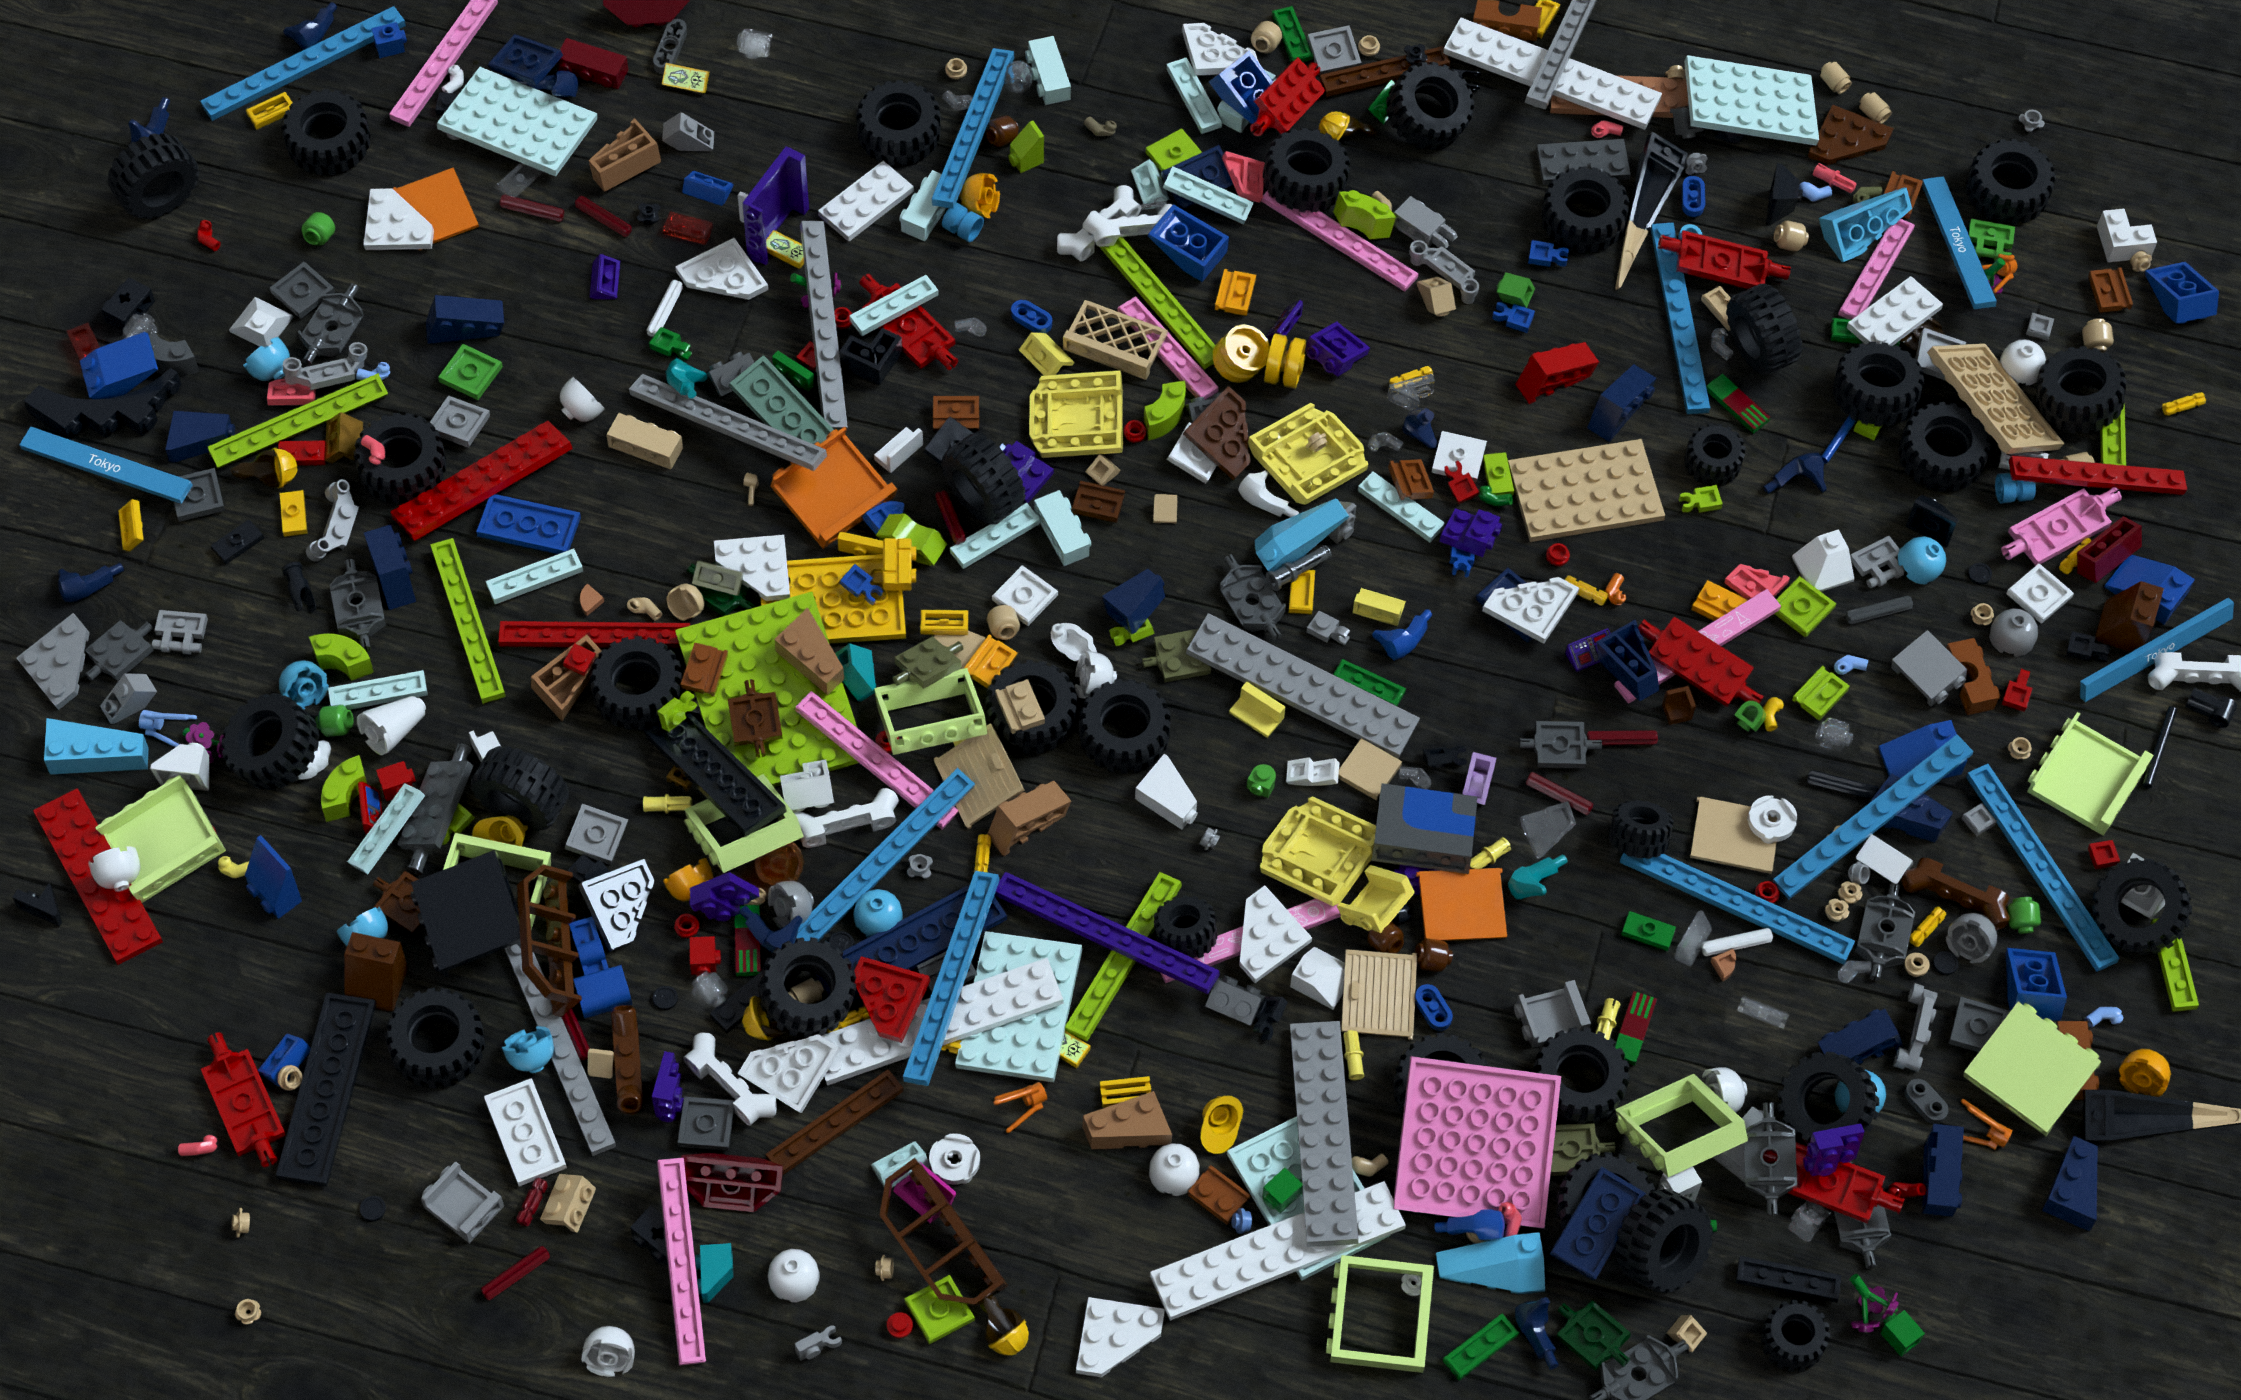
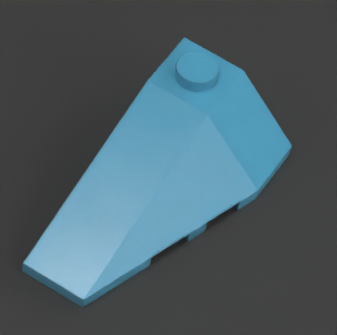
(1858, 225)
(1298, 534)
(1502, 1263)

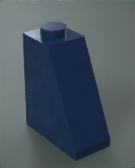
(194, 432)
(1135, 600)

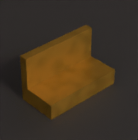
(341, 437)

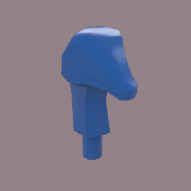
(1400, 641)
(1486, 1224)

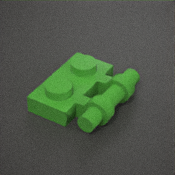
(1991, 234)

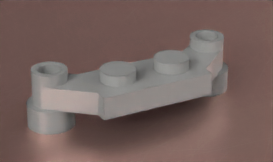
(1447, 266)
(326, 373)
(339, 521)
(1920, 1035)

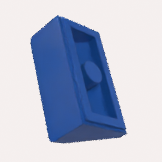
(707, 188)
(289, 1051)

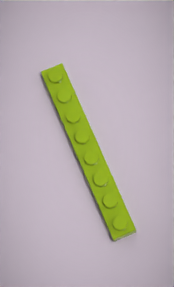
(1161, 301)
(297, 421)
(467, 620)
(1118, 966)

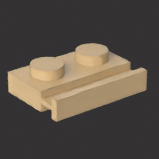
(1020, 706)

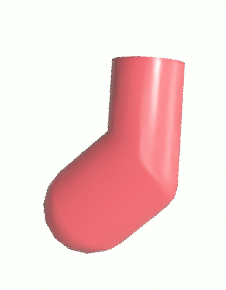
(1605, 127)
(376, 449)
(198, 1148)
(1512, 1218)

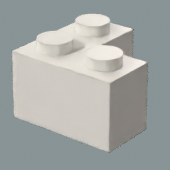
(2120, 239)
(808, 787)

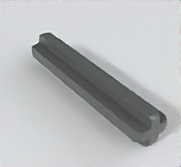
(1879, 609)

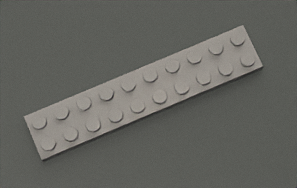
(1302, 685)
(1323, 1134)

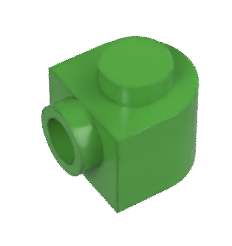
(1750, 715)
(1262, 780)

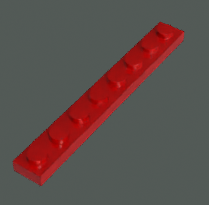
(2097, 475)
(567, 633)

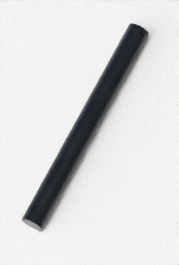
(2159, 747)

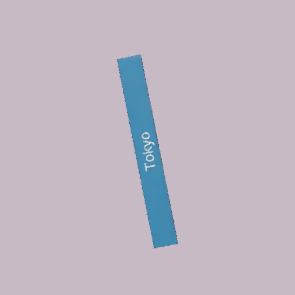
(1959, 243)
(106, 465)
(2145, 655)

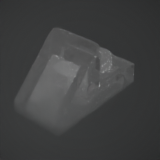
(1407, 392)
(1808, 1220)

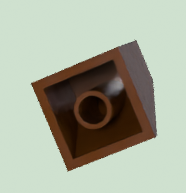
(2129, 616)
(374, 969)

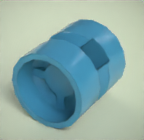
(962, 222)
(2009, 490)

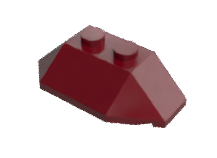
(645, 11)
(732, 1180)

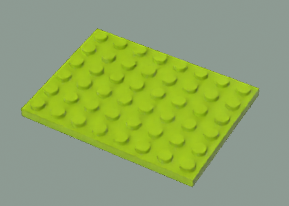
(753, 656)

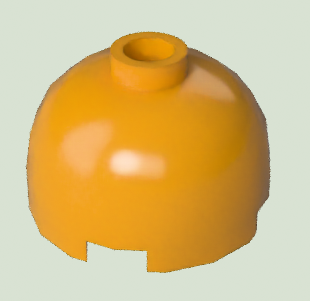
(980, 194)
(682, 880)
(2145, 1072)

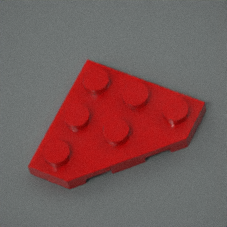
(889, 996)

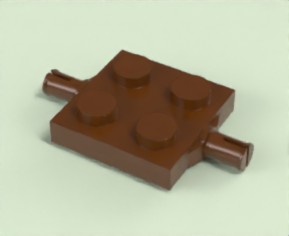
(755, 718)
(398, 903)

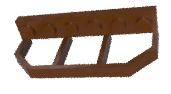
(558, 936)
(948, 1217)

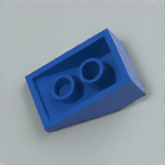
(1241, 85)
(1189, 242)
(2183, 292)
(118, 366)
(2137, 569)
(1911, 749)
(271, 880)
(2035, 980)

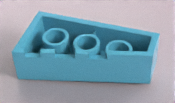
(90, 748)

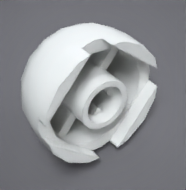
(2023, 361)
(579, 402)
(1093, 671)
(115, 868)
(1727, 1086)
(1174, 1169)
(793, 1275)
(608, 1351)

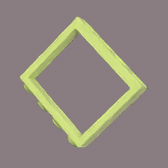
(937, 733)
(747, 847)
(510, 854)
(1669, 1098)
(1379, 1360)

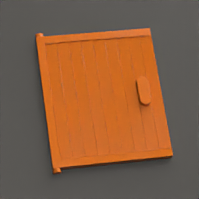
(441, 203)
(1462, 904)

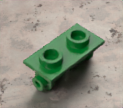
(1379, 106)

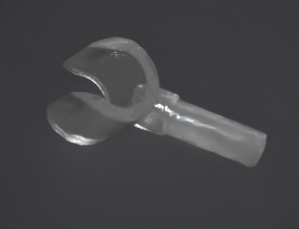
(1158, 204)

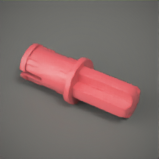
(1834, 178)

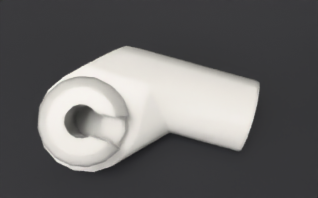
(456, 79)

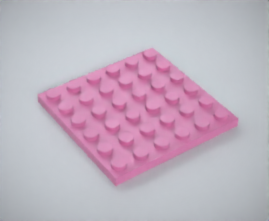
(1476, 1140)

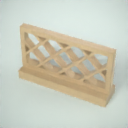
(1107, 352)

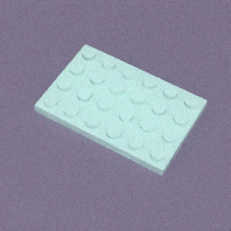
(1751, 100)
(517, 121)
(1033, 1043)
(1262, 1160)

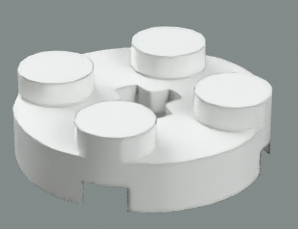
(1772, 831)
(946, 1148)

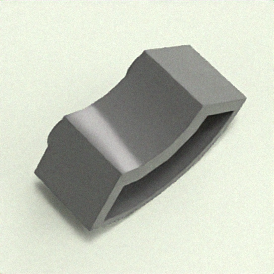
(173, 355)

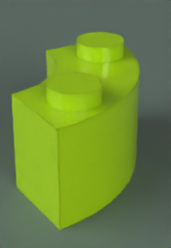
(1364, 214)
(1166, 411)
(927, 540)
(341, 653)
(342, 789)

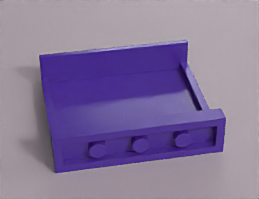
(772, 200)

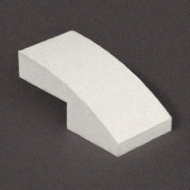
(1310, 773)

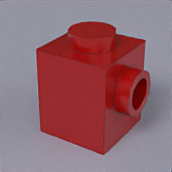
(393, 778)
(703, 955)

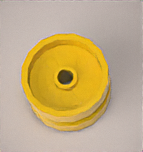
(1241, 353)
(1284, 360)

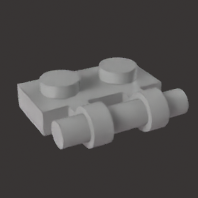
(1876, 556)
(179, 624)

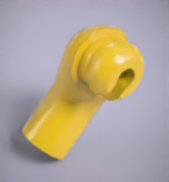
(1771, 707)

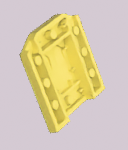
(1077, 414)
(1297, 469)
(1319, 850)

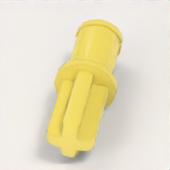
(666, 803)
(1490, 854)
(1606, 1021)
(1353, 1055)

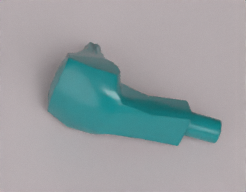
(683, 376)
(1526, 879)

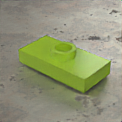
(1498, 473)

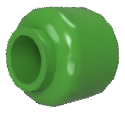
(318, 228)
(334, 720)
(2024, 914)

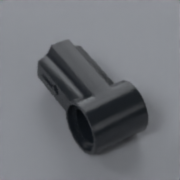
(2219, 709)

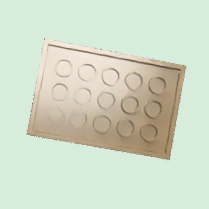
(1995, 398)
(1586, 490)

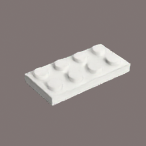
(865, 201)
(1895, 314)
(525, 1132)

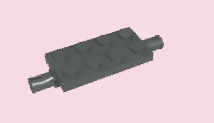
(431, 819)

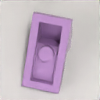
(1479, 776)

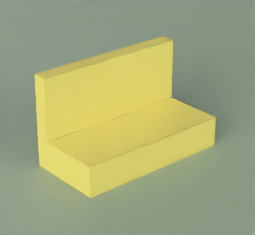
(1045, 354)
(1378, 607)
(1258, 710)

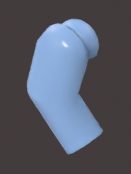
(1814, 193)
(382, 369)
(1848, 663)
(2102, 1013)

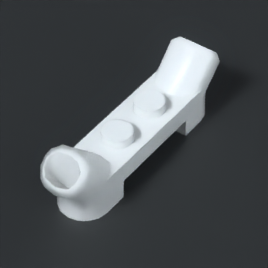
(1108, 231)
(1082, 243)
(2171, 668)
(877, 813)
(747, 1105)

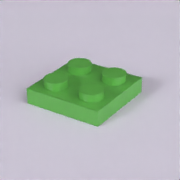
(470, 371)

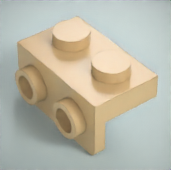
(568, 1201)

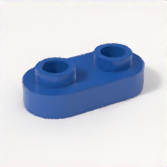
(1693, 198)
(1033, 316)
(1435, 1008)

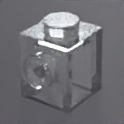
(754, 43)

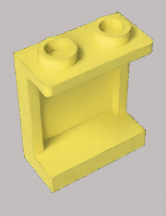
(1378, 900)

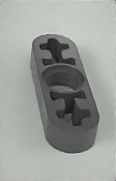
(667, 38)

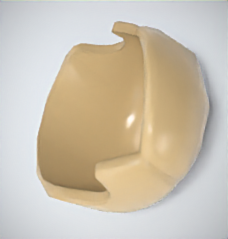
(685, 601)

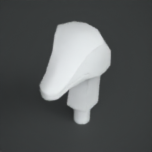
(1254, 491)

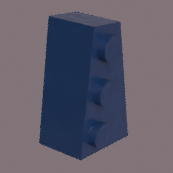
(463, 319)
(1621, 402)
(390, 566)
(1629, 661)
(1921, 818)
(1863, 1038)
(1942, 1170)
(2075, 1186)

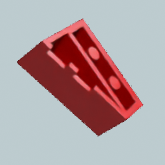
(1556, 368)

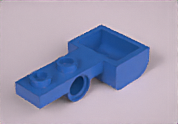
(600, 986)

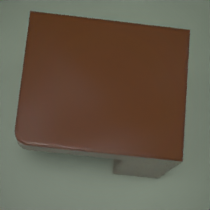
(1678, 705)

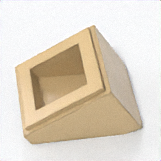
(1102, 470)
(1165, 508)
(601, 1063)
(1688, 1329)

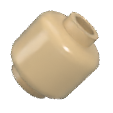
(1266, 37)
(1791, 236)
(2097, 335)
(1003, 622)

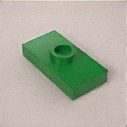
(1648, 931)

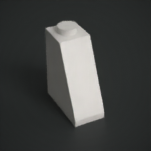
(1167, 794)

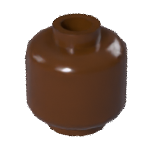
(1001, 131)
(1389, 941)
(1433, 955)

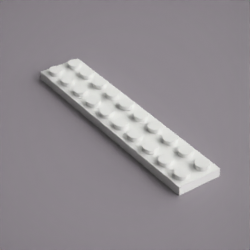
(1578, 83)
(978, 1009)
(1265, 1256)

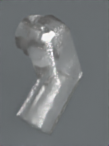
(957, 102)
(972, 325)
(1417, 775)

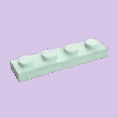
(1194, 95)
(1208, 195)
(893, 305)
(1404, 510)
(995, 536)
(534, 576)
(379, 690)
(386, 828)

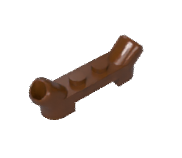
(1928, 876)
(627, 1059)

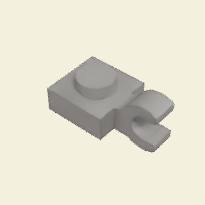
(1327, 627)
(813, 1344)

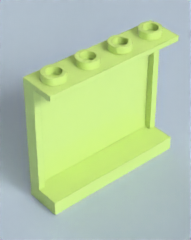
(2087, 775)
(167, 833)
(2032, 1067)

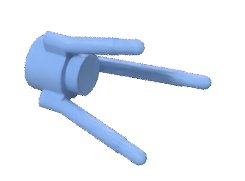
(154, 720)

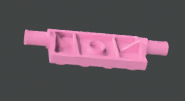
(2061, 526)

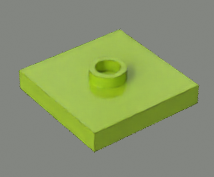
(1172, 150)
(1803, 606)
(937, 1316)

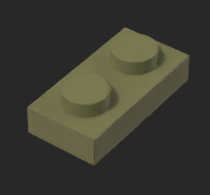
(718, 577)

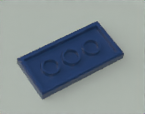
(1595, 1224)

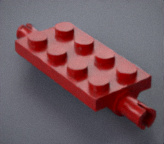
(1288, 97)
(1722, 260)
(921, 334)
(1700, 661)
(242, 1101)
(1847, 1190)

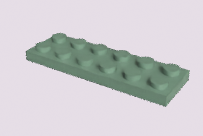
(779, 402)

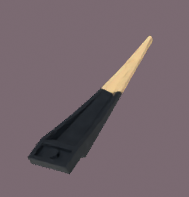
(1655, 177)
(2128, 1115)

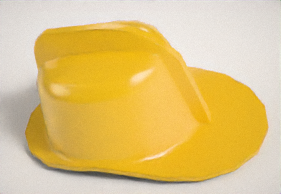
(501, 829)
(1220, 1123)

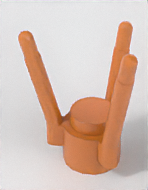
(2007, 270)
(1031, 1095)
(1997, 1132)

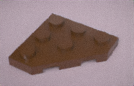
(1848, 136)
(1223, 433)

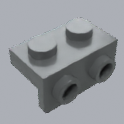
(722, 375)
(1235, 1000)

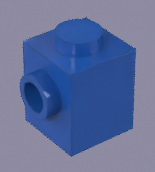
(389, 39)

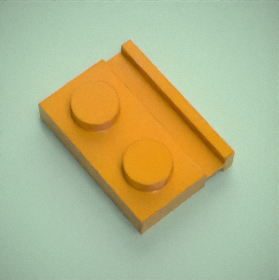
(1235, 292)
(1716, 601)
(989, 660)

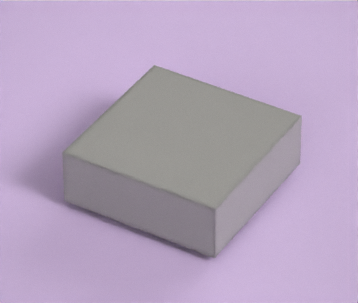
(2040, 326)
(1979, 819)

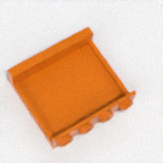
(835, 493)

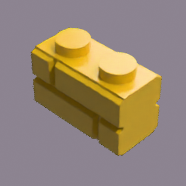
(898, 564)

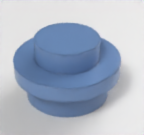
(1242, 1221)

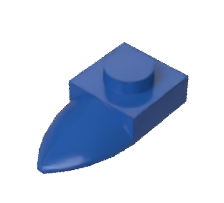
(877, 515)

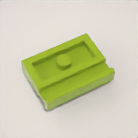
(1821, 693)

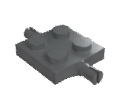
(118, 650)
(1560, 744)

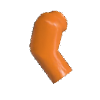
(1612, 589)

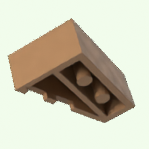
(625, 157)
(810, 652)
(559, 685)
(1026, 814)
(1128, 1124)

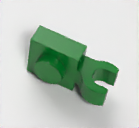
(669, 342)

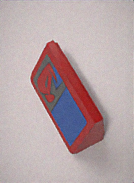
(370, 805)

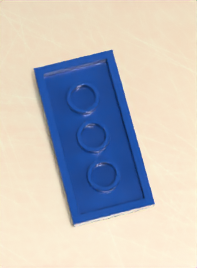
(528, 524)

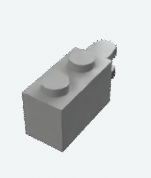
(1423, 224)

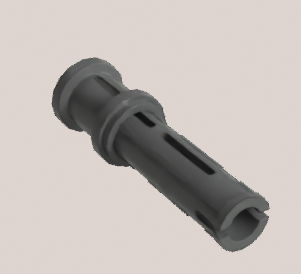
(1290, 571)

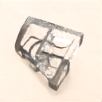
(1547, 827)

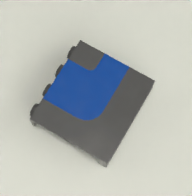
(1425, 828)

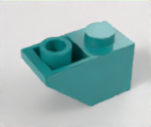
(858, 670)
(716, 1269)

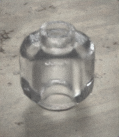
(1018, 77)
(139, 324)
(1834, 734)
(709, 990)

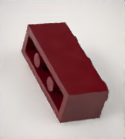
(593, 63)
(2109, 549)

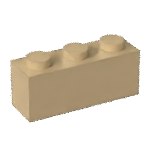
(645, 440)

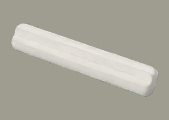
(665, 307)
(1736, 942)

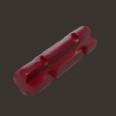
(532, 1202)

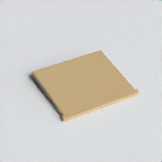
(990, 769)
(1726, 838)
(1379, 993)

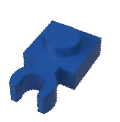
(1543, 254)
(1517, 317)
(1461, 560)
(859, 583)

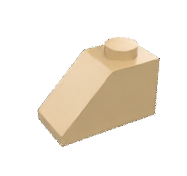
(1437, 295)

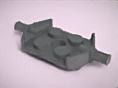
(336, 310)
(1246, 583)
(362, 619)
(1882, 947)
(1770, 1179)
(1864, 1237)
(1650, 1357)

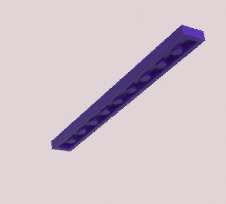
(1107, 933)

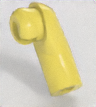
(230, 868)

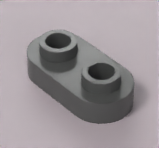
(1926, 1100)

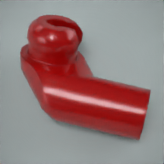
(204, 235)
(1907, 1190)

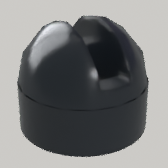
(1402, 916)

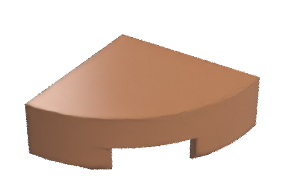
(590, 599)
(1724, 964)

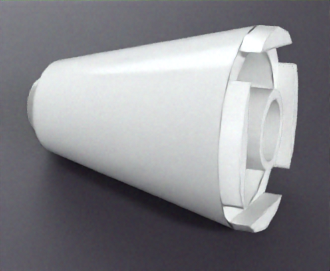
(390, 723)

